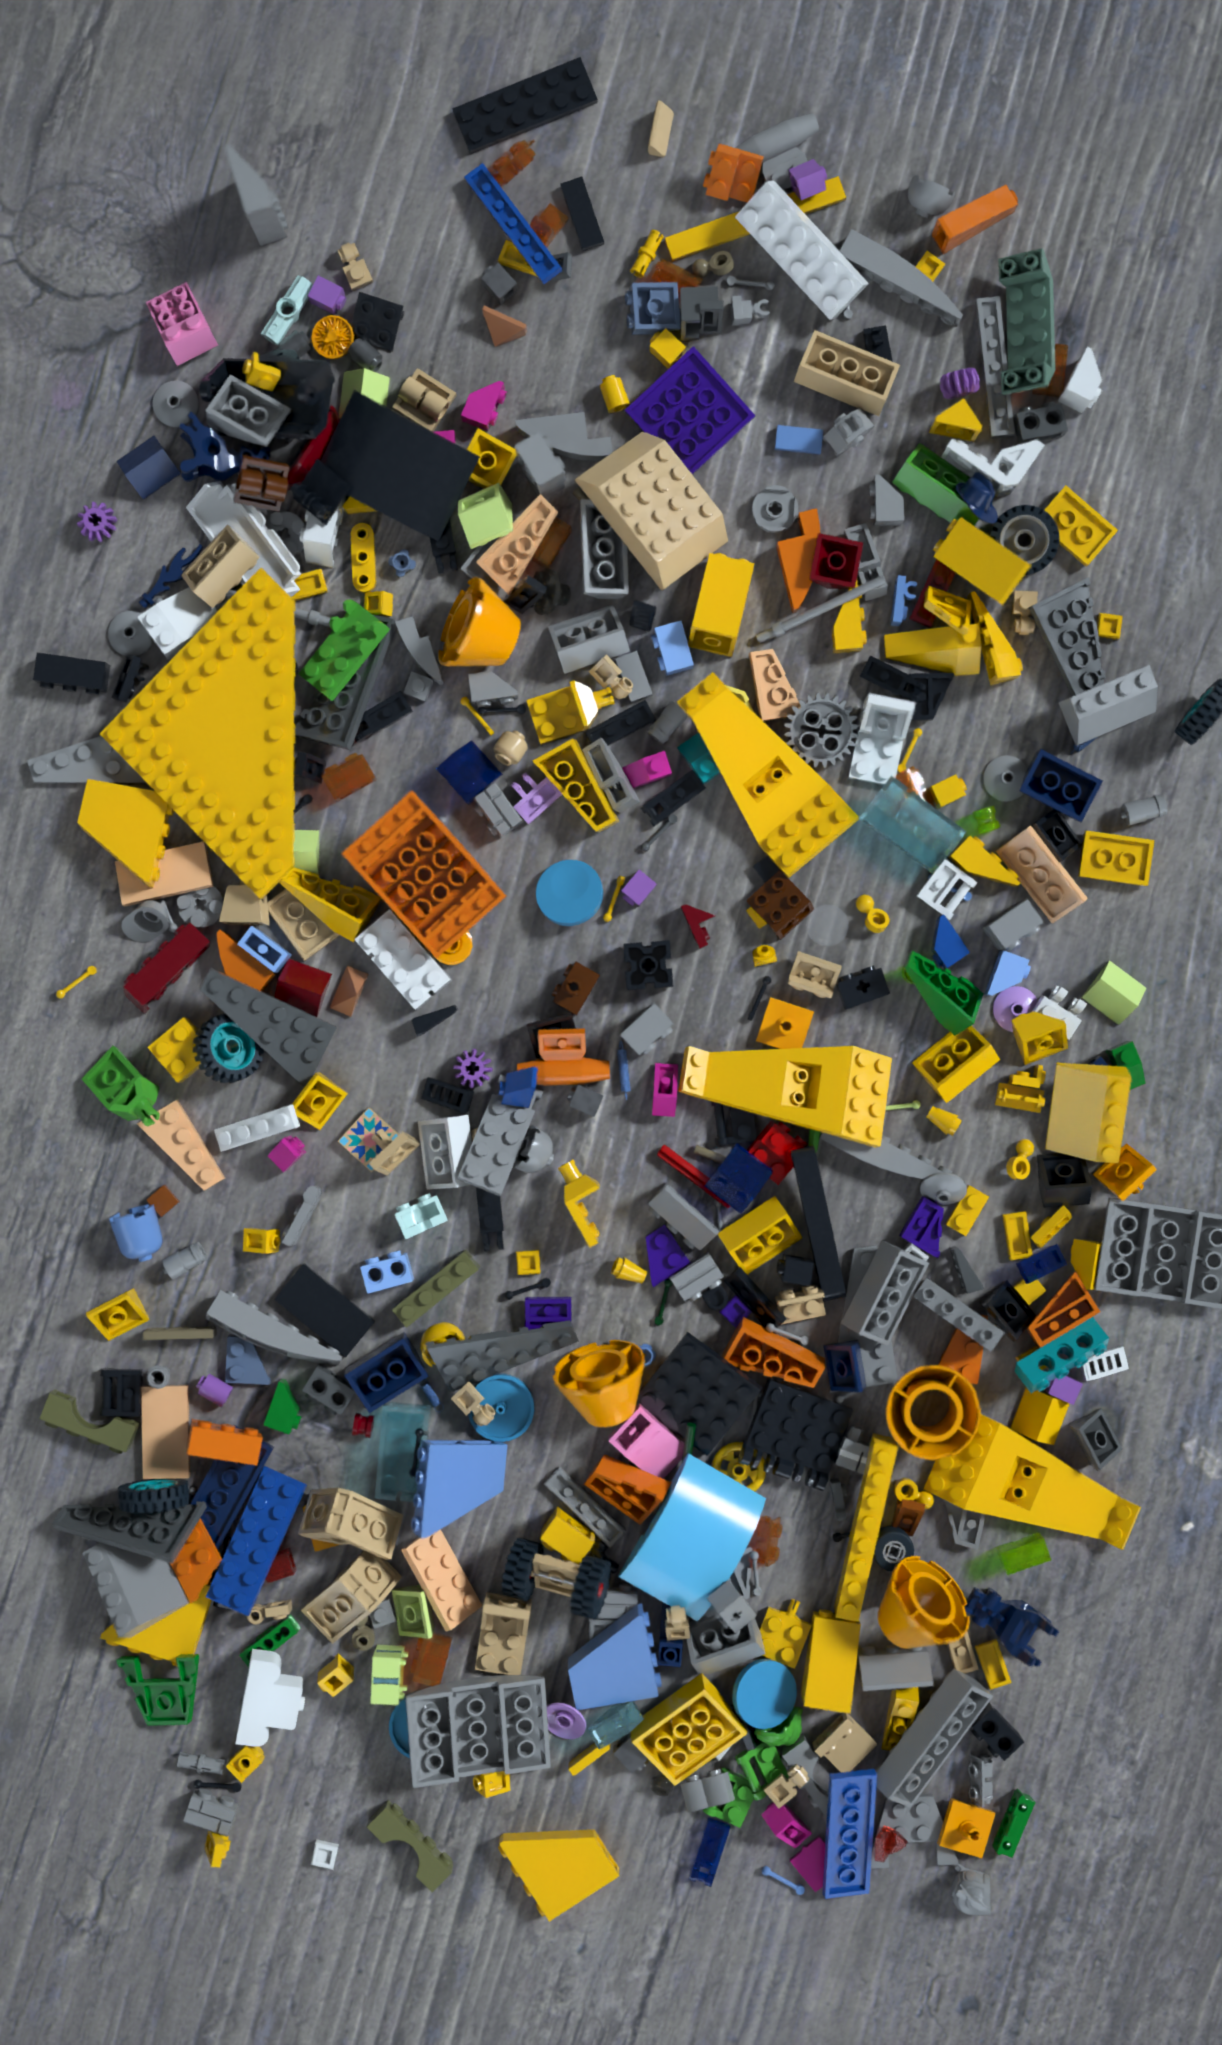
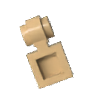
(356, 271)
(1021, 602)
(606, 673)
(469, 1400)
(277, 1610)
(677, 1624)
(783, 1789)

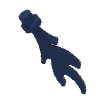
(173, 575)

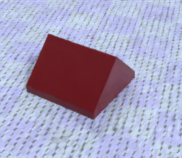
(835, 562)
(302, 986)

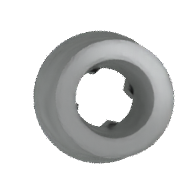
(155, 1380)

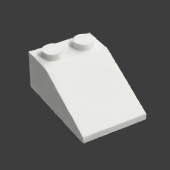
(176, 621)

